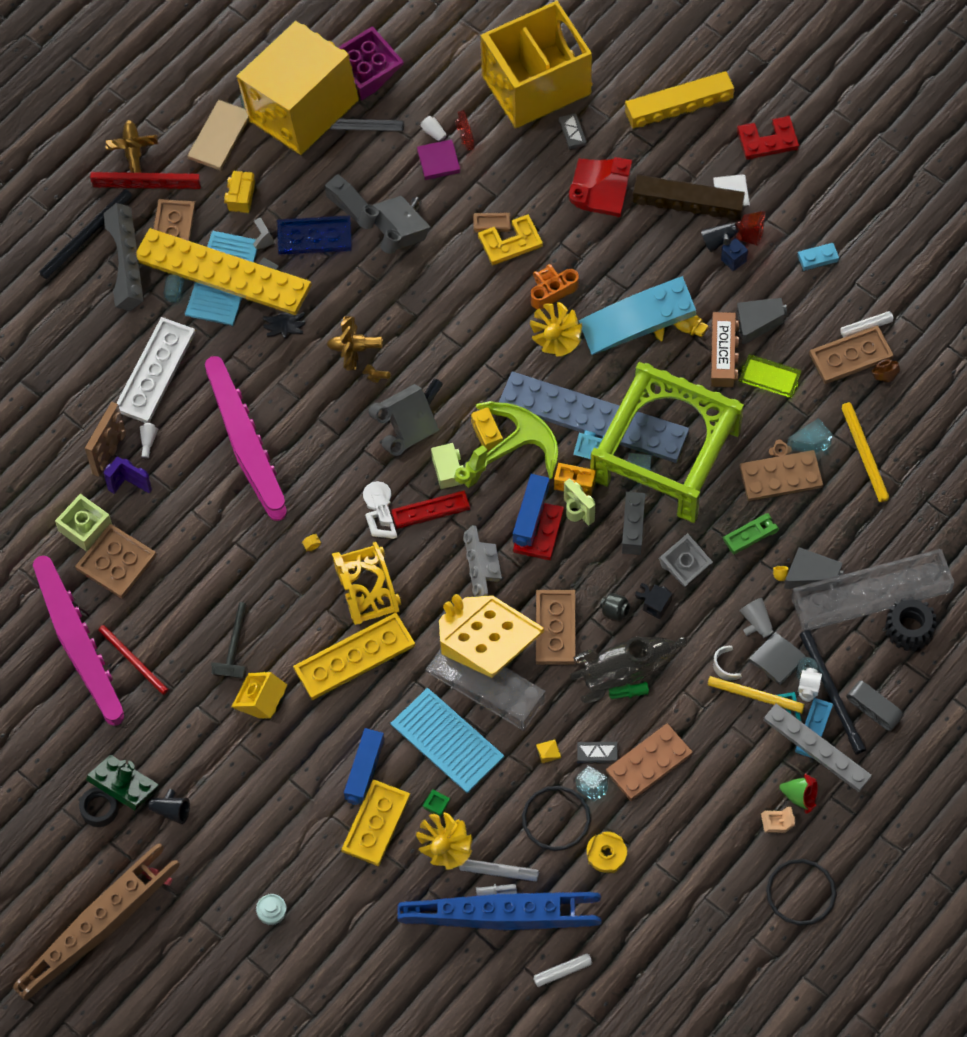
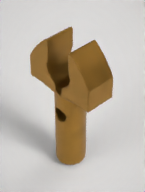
(375, 375)

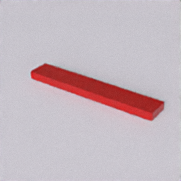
(145, 180)

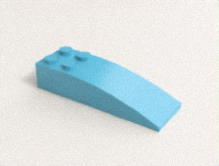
(638, 315)

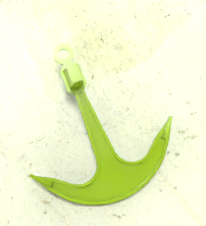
(529, 430)

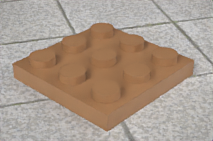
(105, 439)
(116, 561)

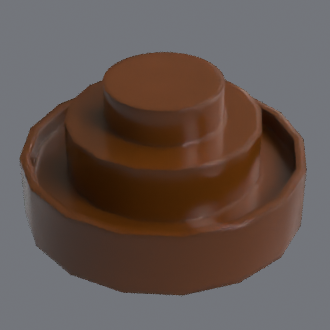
(886, 370)

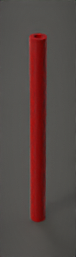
(133, 659)

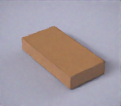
(484, 221)

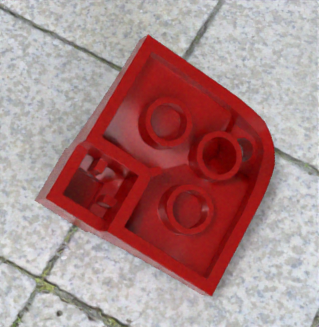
(601, 185)

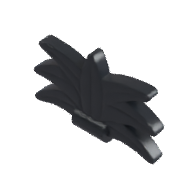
(284, 324)

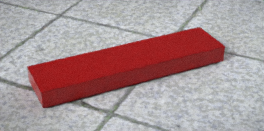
(430, 509)

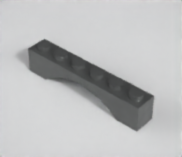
(128, 283)

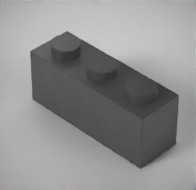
(633, 523)

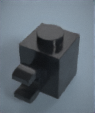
(655, 601)

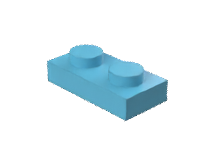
(818, 256)

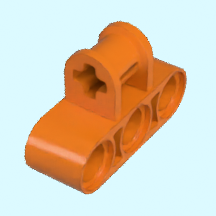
(549, 279)

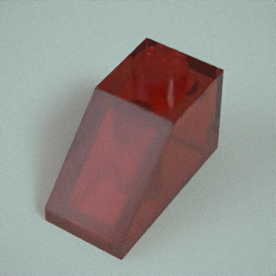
(751, 227)

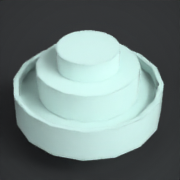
(271, 909)

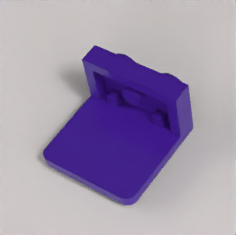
(124, 470)

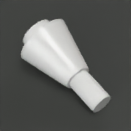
(148, 434)

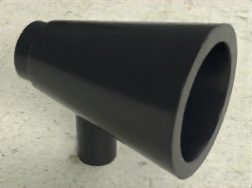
(719, 235)
(172, 808)

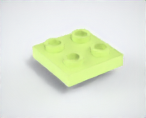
(578, 499)

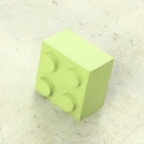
(83, 522)

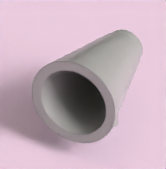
(758, 617)

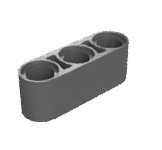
(875, 705)

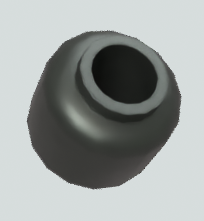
(615, 606)

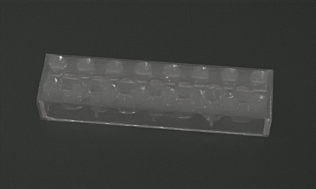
(871, 589)

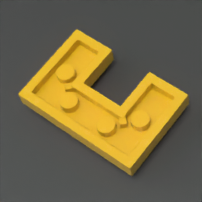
(525, 241)

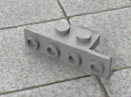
(482, 562)

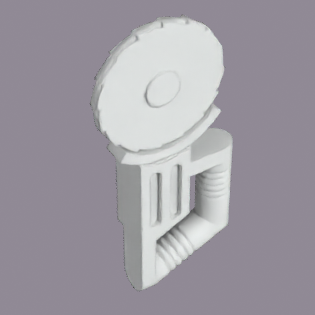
(377, 498)

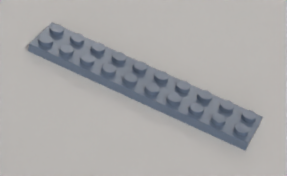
(593, 415)

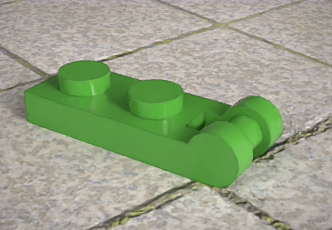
(750, 533)

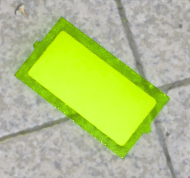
(770, 376)

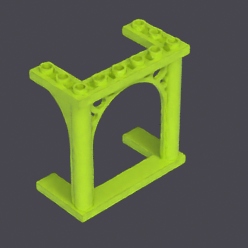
(643, 390)

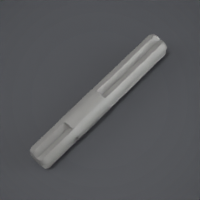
(500, 870)

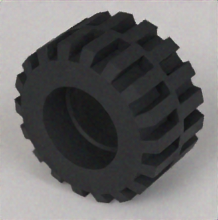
(910, 609)

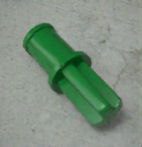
(629, 691)

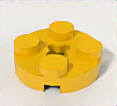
(606, 863)

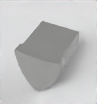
(265, 238)

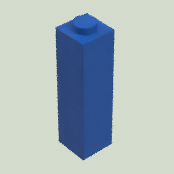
(530, 510)
(364, 766)

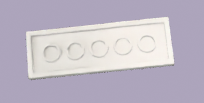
(155, 370)

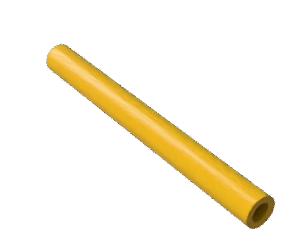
(755, 694)

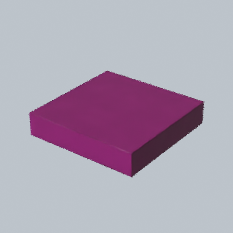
(438, 159)

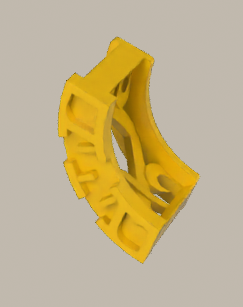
(352, 560)

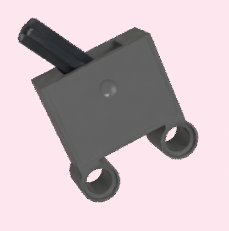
(397, 221)
(409, 416)

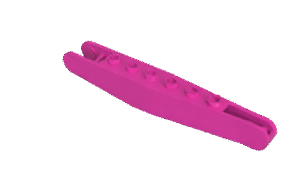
(244, 441)
(75, 641)

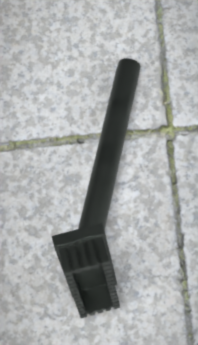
(229, 669)

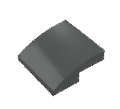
(777, 658)

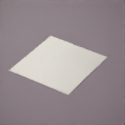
(735, 182)

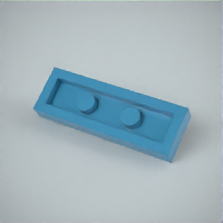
(817, 719)

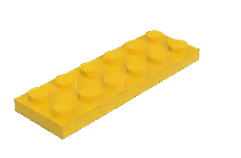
(354, 656)

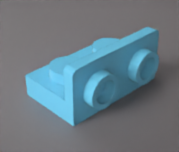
(586, 443)

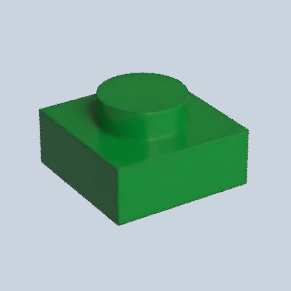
(436, 803)

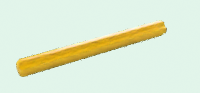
(865, 452)

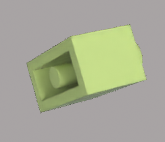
(446, 463)

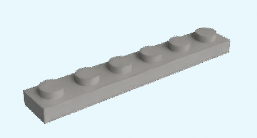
(817, 747)

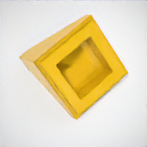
(548, 751)

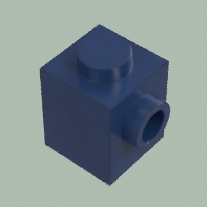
(734, 254)

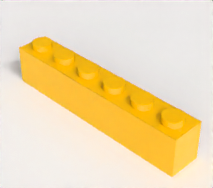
(679, 99)

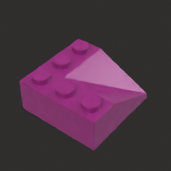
(371, 61)

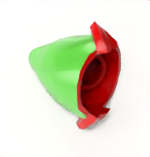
(801, 792)

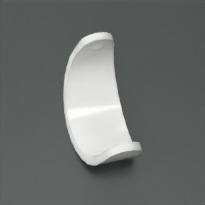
(724, 675)

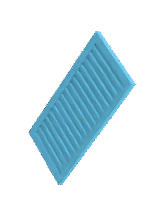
(214, 304)
(447, 740)

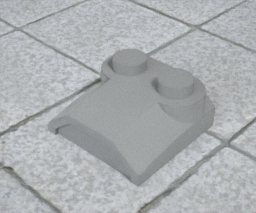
(685, 560)

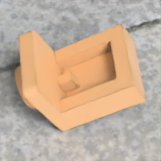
(778, 820)

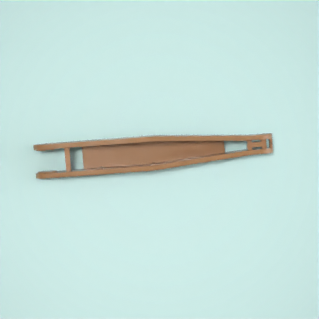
(96, 922)

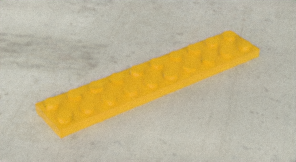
(223, 271)

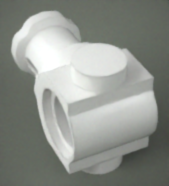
(809, 684)

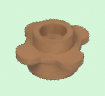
(779, 444)

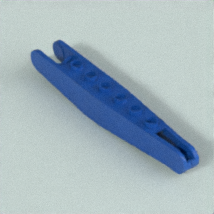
(501, 911)

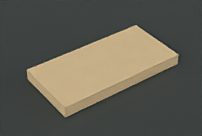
(219, 135)

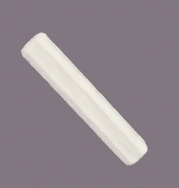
(879, 320)
(562, 970)

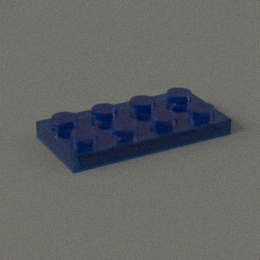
(314, 235)

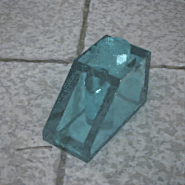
(812, 437)

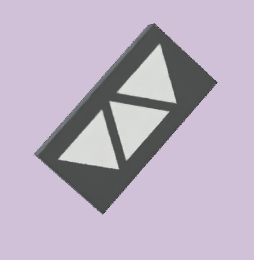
(572, 131)
(596, 752)

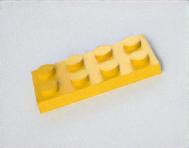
(375, 822)

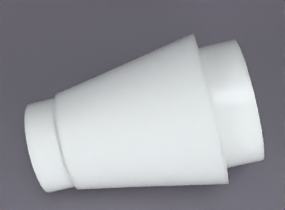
(433, 128)

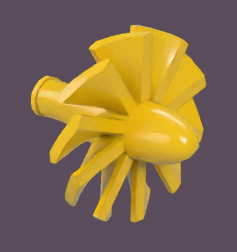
(560, 334)
(449, 844)

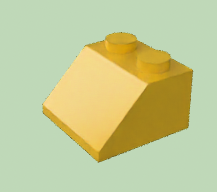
(260, 695)

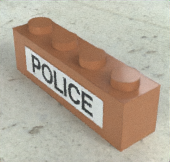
(723, 349)

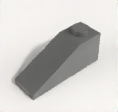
(345, 196)

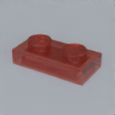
(463, 125)

